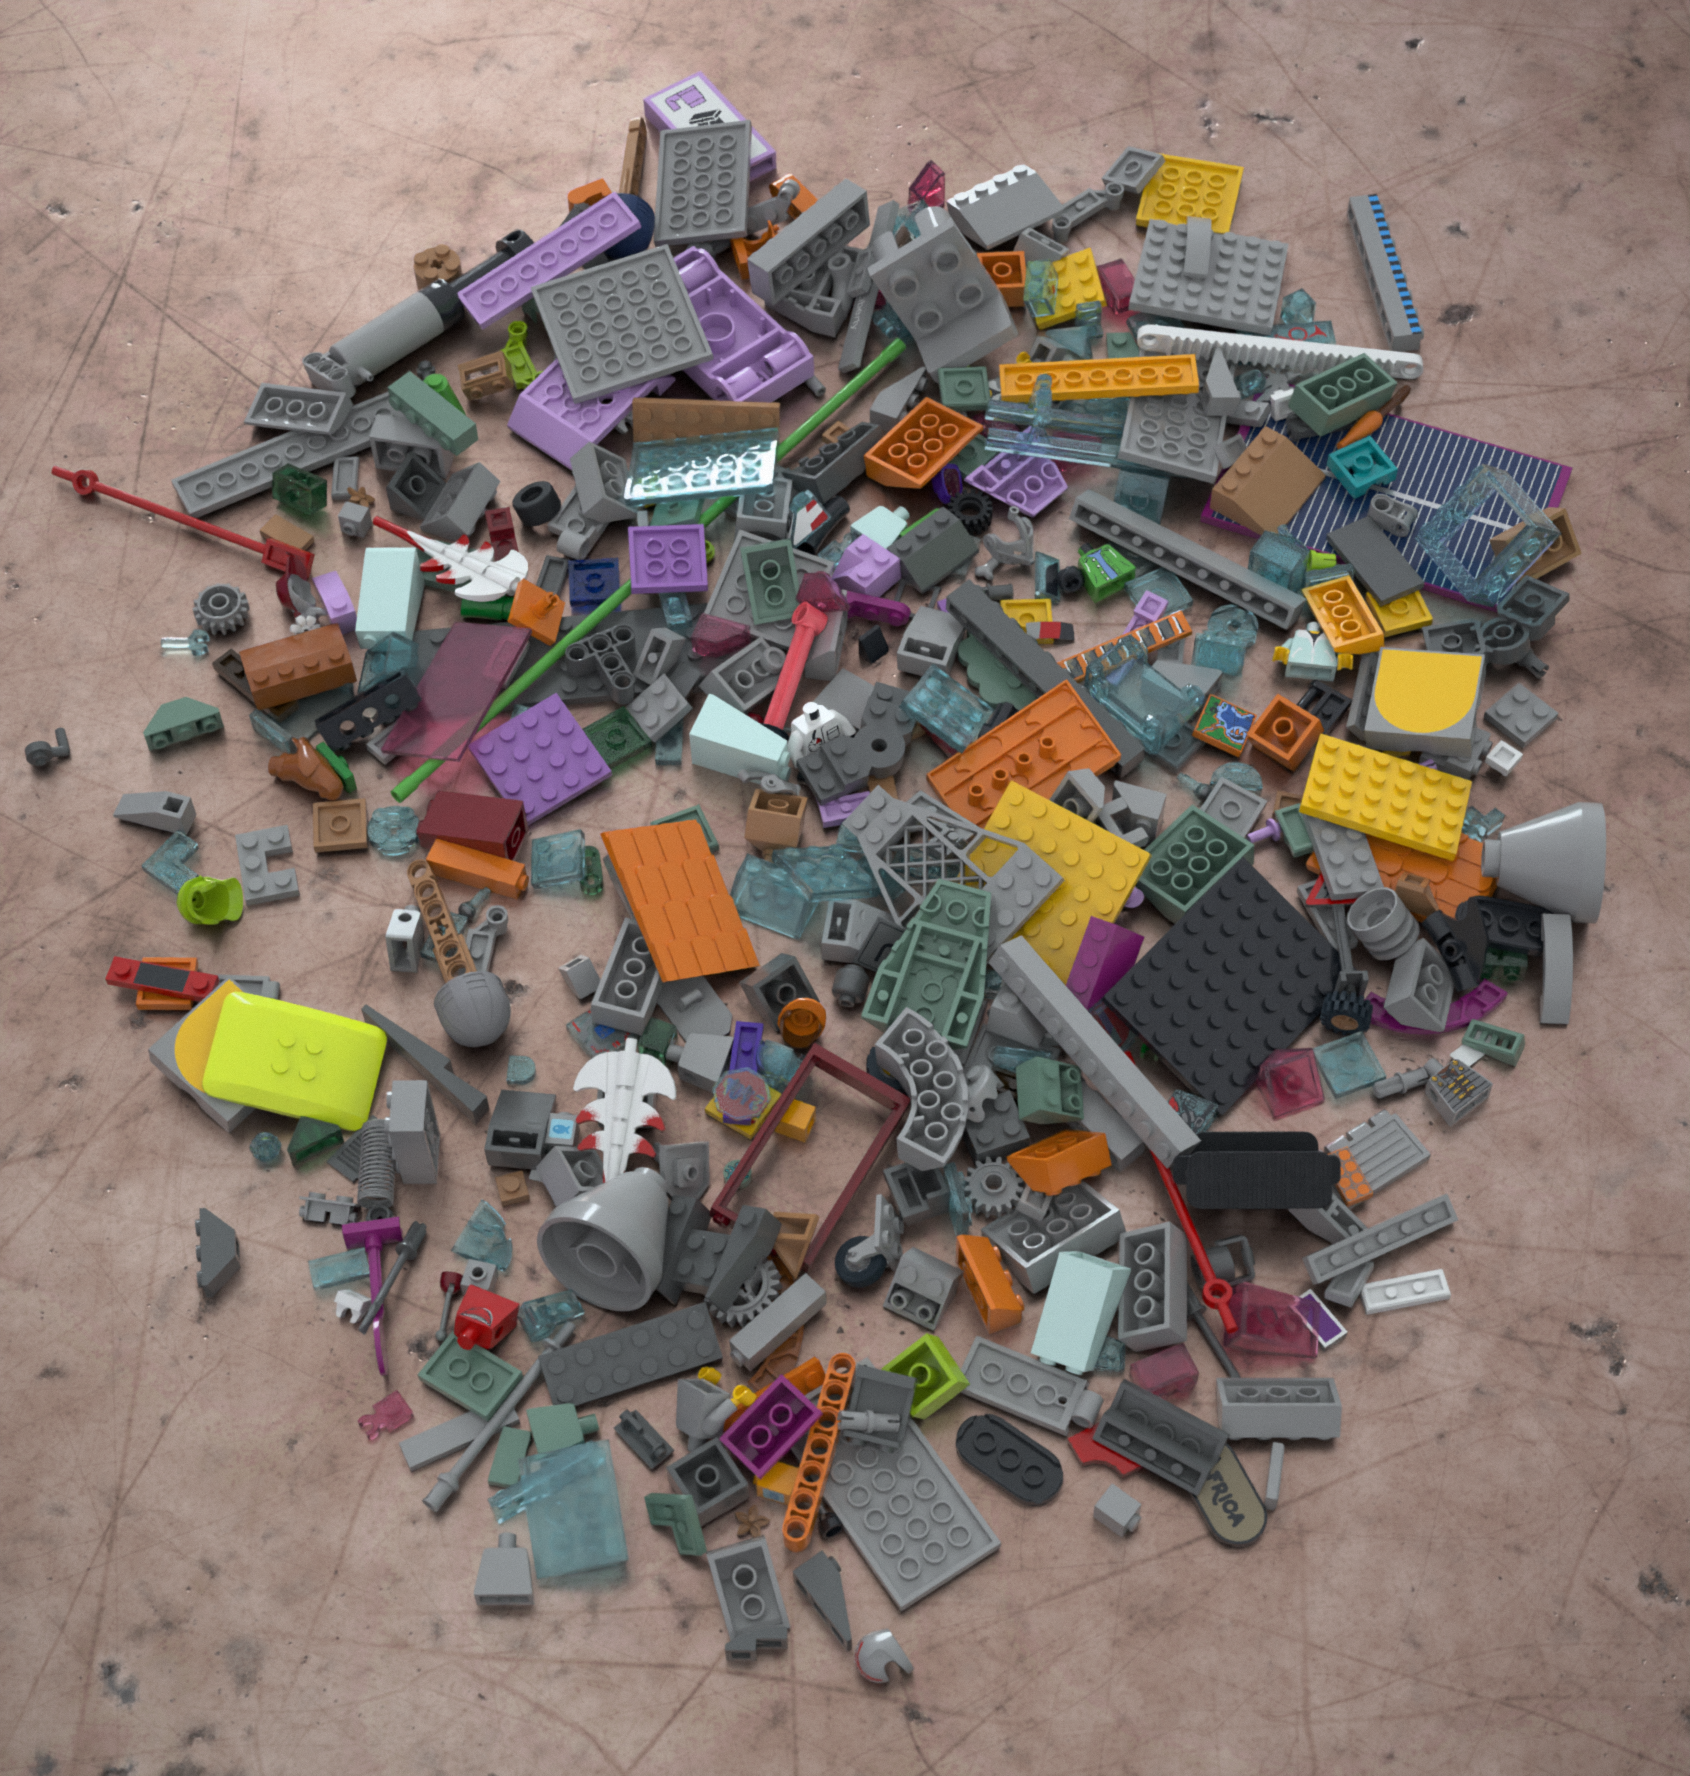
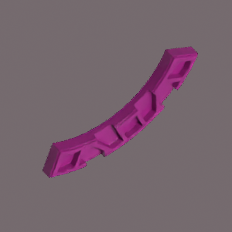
(1474, 1005)

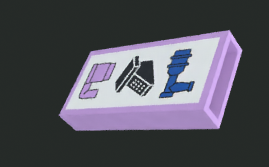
(700, 103)

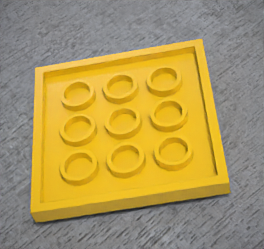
(1191, 189)

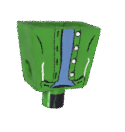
(1104, 570)

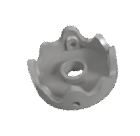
(981, 1085)

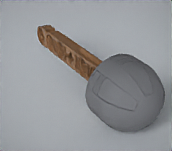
(472, 1005)

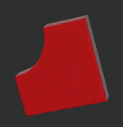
(1091, 1452)

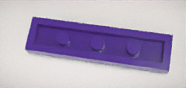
(745, 1043)

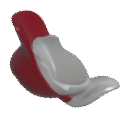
(294, 591)

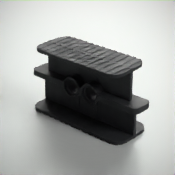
(1257, 1171)

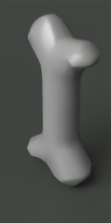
(987, 569)

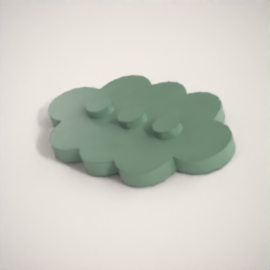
(991, 677)

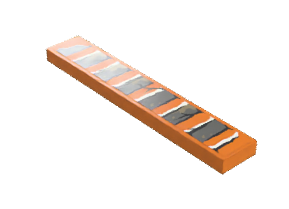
(1153, 635)

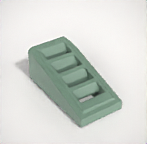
(1491, 1049)

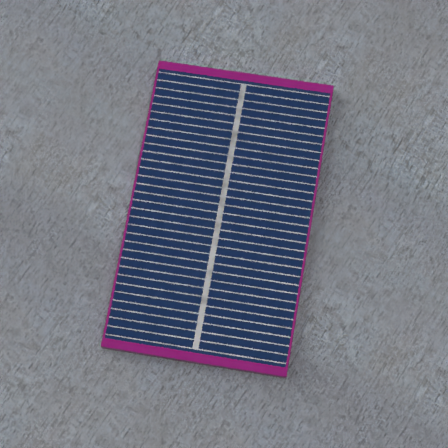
(1429, 471)

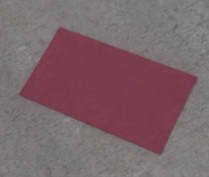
(457, 691)

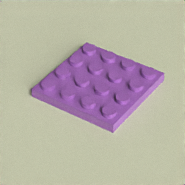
(540, 758)

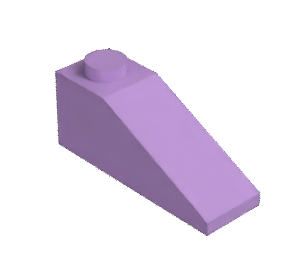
(336, 601)

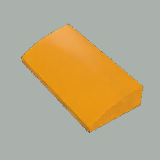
(1344, 616)

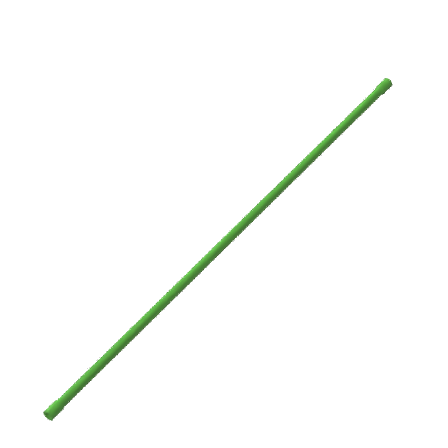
(411, 783)

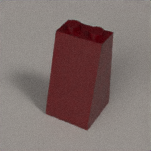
(475, 822)

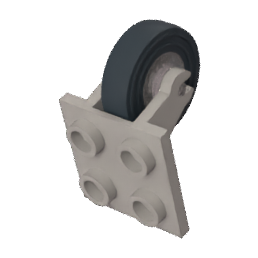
(864, 1258)

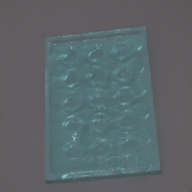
(702, 467)

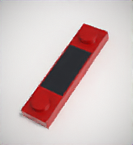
(160, 979)

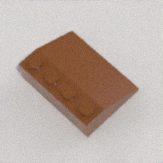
(297, 666)

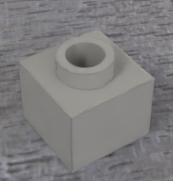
(354, 519)
(487, 1272)

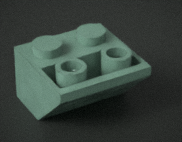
(1049, 1091)

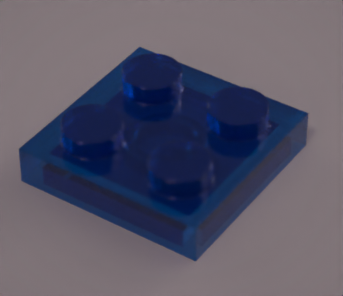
(592, 581)

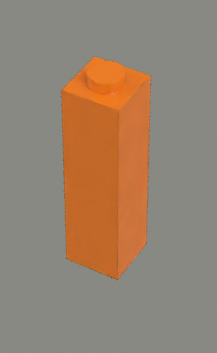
(477, 869)

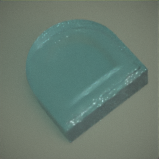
(520, 1070)

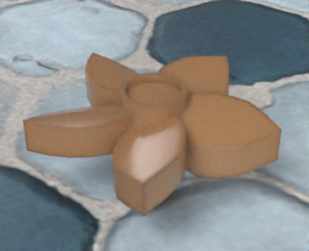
(360, 497)
(751, 1522)

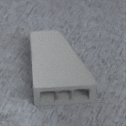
(1180, 674)

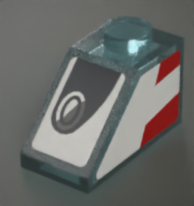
(804, 517)

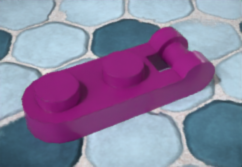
(877, 609)

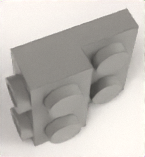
(1463, 766)

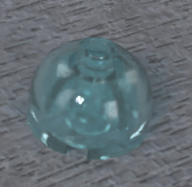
(776, 1062)

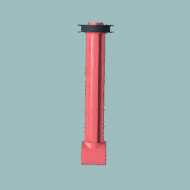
(808, 624)

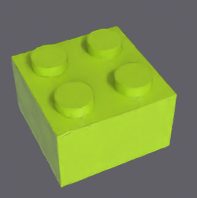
(936, 1373)

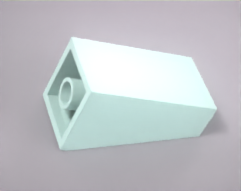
(388, 594)
(732, 741)
(1079, 1310)

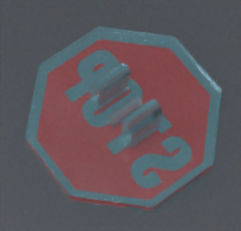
(741, 1094)

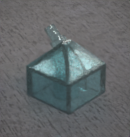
(1280, 558)

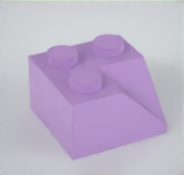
(867, 568)

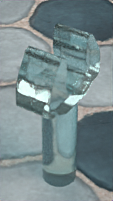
(190, 642)

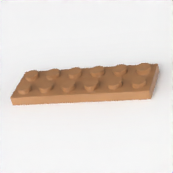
(686, 418)

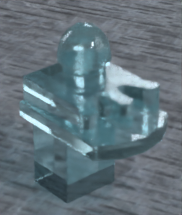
(1480, 826)

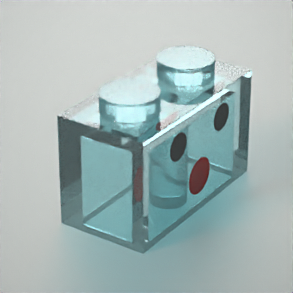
(1040, 288)

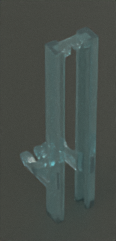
(1041, 416)

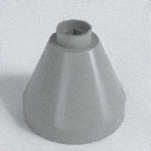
(1553, 860)
(610, 1240)

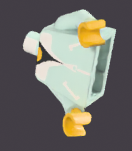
(1311, 655)

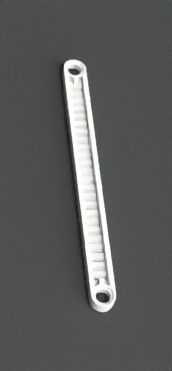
(1271, 350)

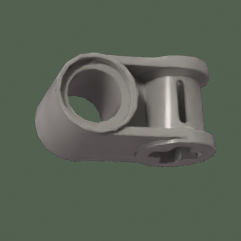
(1390, 514)

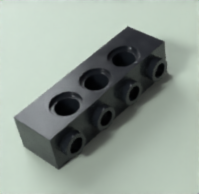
(374, 697)

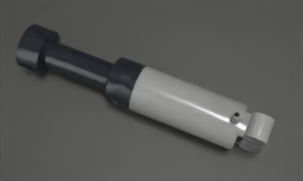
(402, 326)

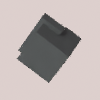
(917, 1192)

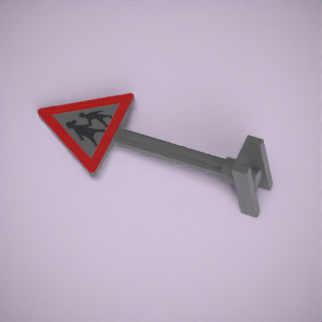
(1348, 979)

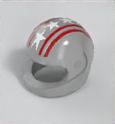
(875, 1651)

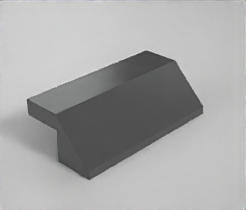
(1161, 1437)

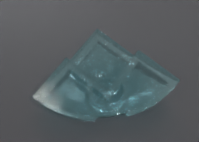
(485, 1238)

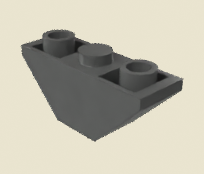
(217, 1252)

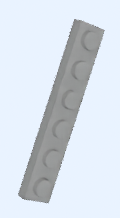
(1379, 1239)

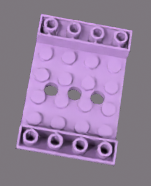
(561, 428)

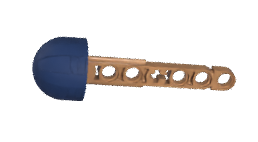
(628, 192)

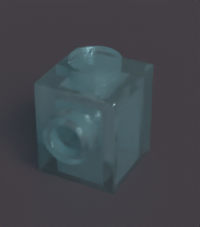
(1298, 307)

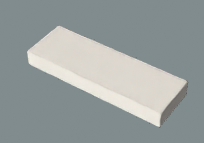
(1404, 1291)

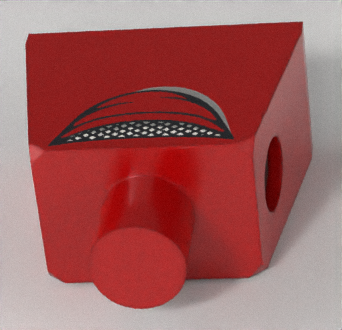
(484, 1318)

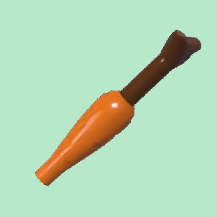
(1373, 419)

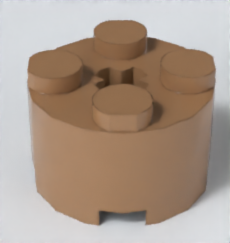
(435, 264)

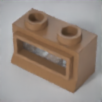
(486, 375)

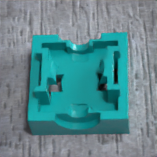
(1360, 458)

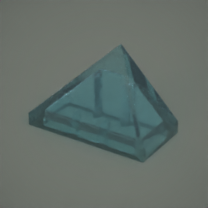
(1074, 339)

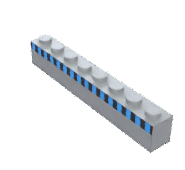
(1384, 273)

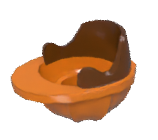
(802, 1022)

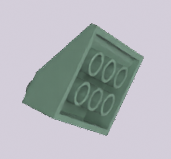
(1190, 861)

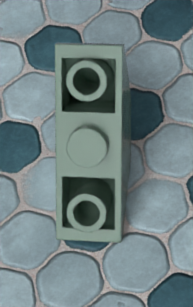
(181, 721)

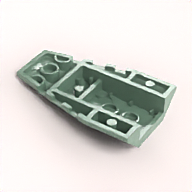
(937, 965)

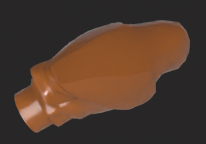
(307, 769)

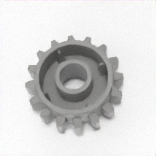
(221, 608)
(993, 1174)

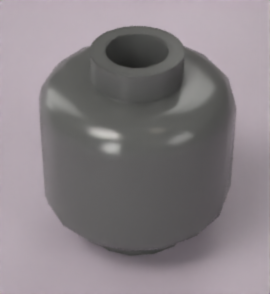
(850, 985)

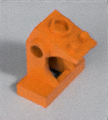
(744, 248)

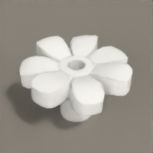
(304, 625)

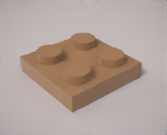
(340, 825)

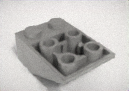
(929, 640)
(847, 927)

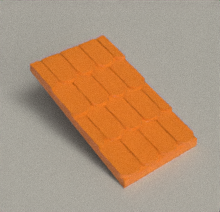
(1028, 748)
(1449, 880)
(680, 900)

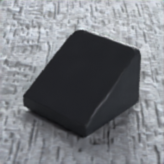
(872, 644)

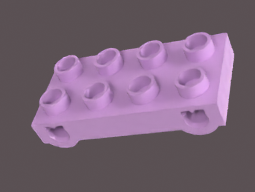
(749, 348)

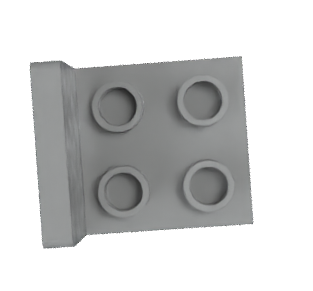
(942, 293)

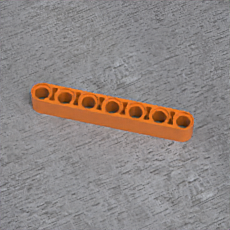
(818, 1464)

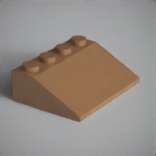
(1266, 484)

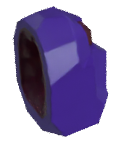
(947, 482)

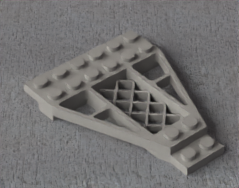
(1015, 889)

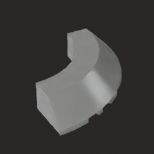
(933, 1082)

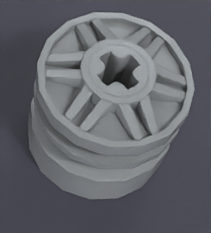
(1383, 923)

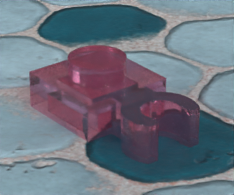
(389, 1412)

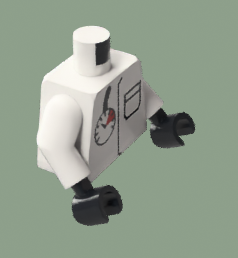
(813, 729)

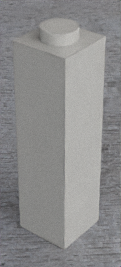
(777, 1322)

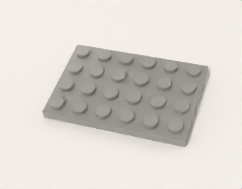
(703, 183)

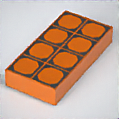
(1352, 1185)

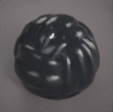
(1070, 579)

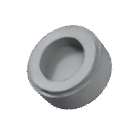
(772, 660)

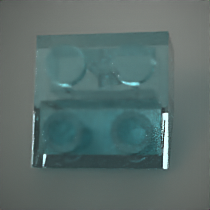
(1219, 652)

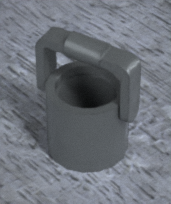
(1223, 1263)

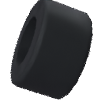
(536, 503)

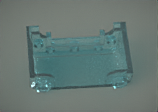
(1140, 694)

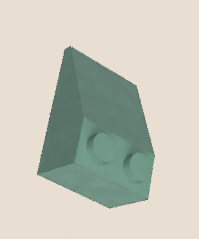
(770, 580)

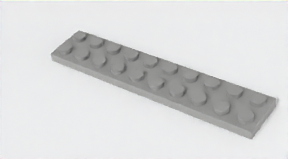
(252, 468)

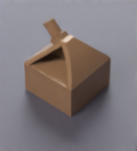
(775, 821)

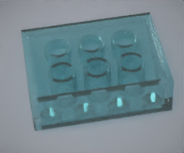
(573, 1509)

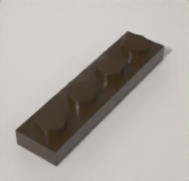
(232, 669)

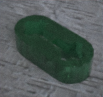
(595, 869)

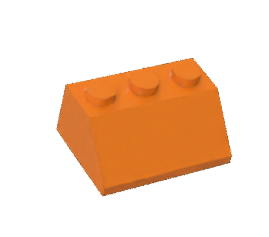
(1061, 1160)
(988, 1282)

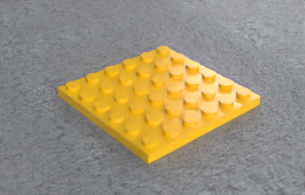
(1094, 863)

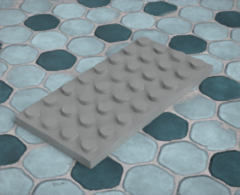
(1173, 429)
(902, 1510)

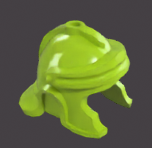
(210, 900)

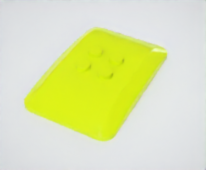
(294, 1060)

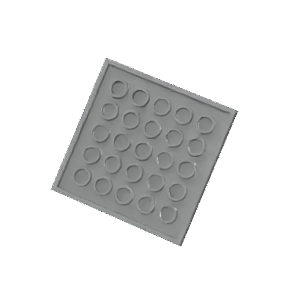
(1239, 285)
(621, 323)

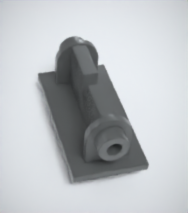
(643, 1438)

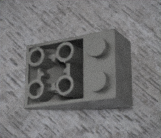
(519, 1129)

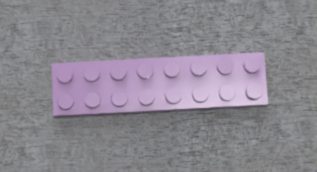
(548, 259)

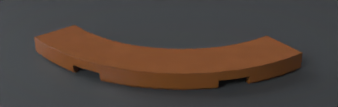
(788, 1353)

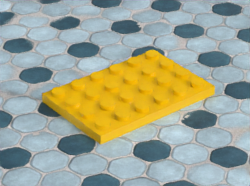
(1386, 797)

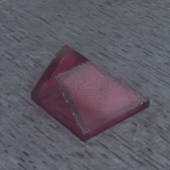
(1290, 1080)

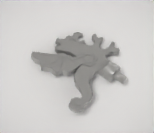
(1276, 382)

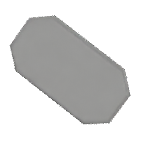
(694, 1007)

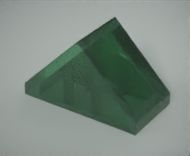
(312, 1139)

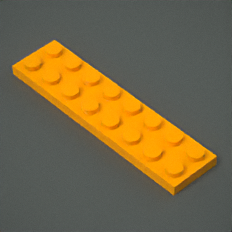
(1102, 378)

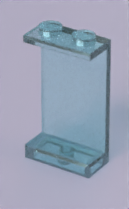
(302, 721)

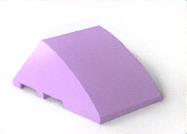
(1020, 481)

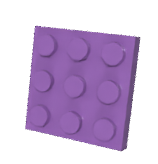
(667, 559)

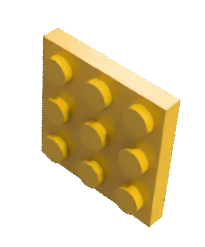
(1077, 284)

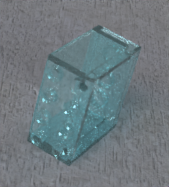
(1512, 560)

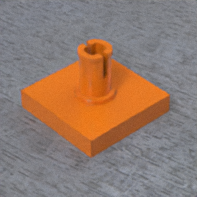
(537, 611)

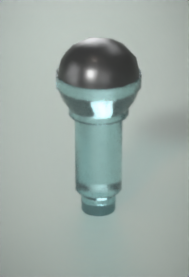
(1200, 790)
(470, 907)

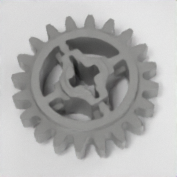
(750, 1302)

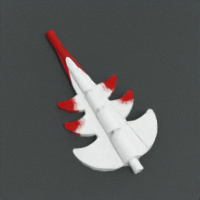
(488, 578)
(626, 1081)

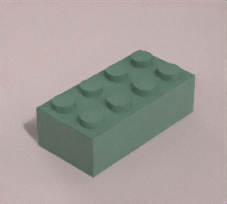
(1342, 394)

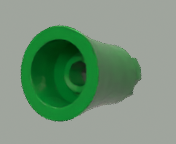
(495, 610)

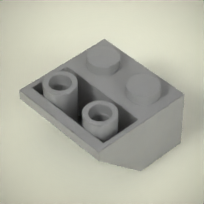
(922, 1288)

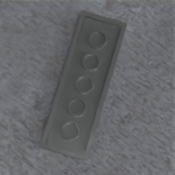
(630, 1356)

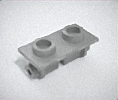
(317, 1206)

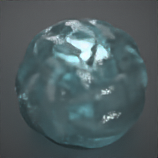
(265, 1146)

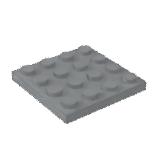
(731, 596)

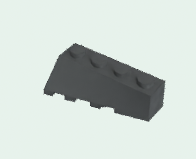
(836, 463)

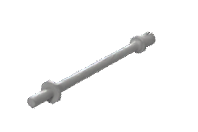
(449, 1481)

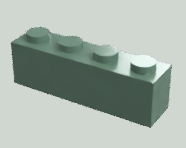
(432, 413)

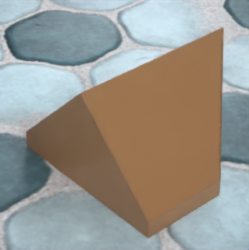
(1416, 894)
(794, 1238)

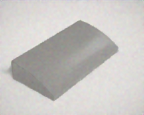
(298, 409)

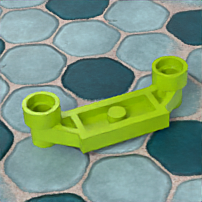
(522, 366)

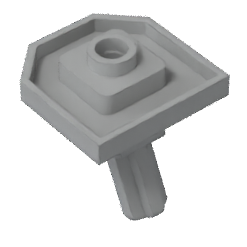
(684, 1167)

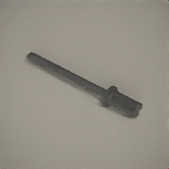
(407, 1251)
(1195, 1310)

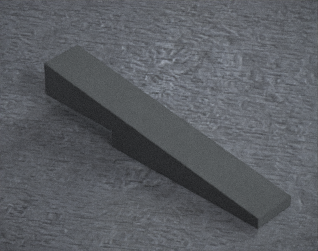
(431, 1065)

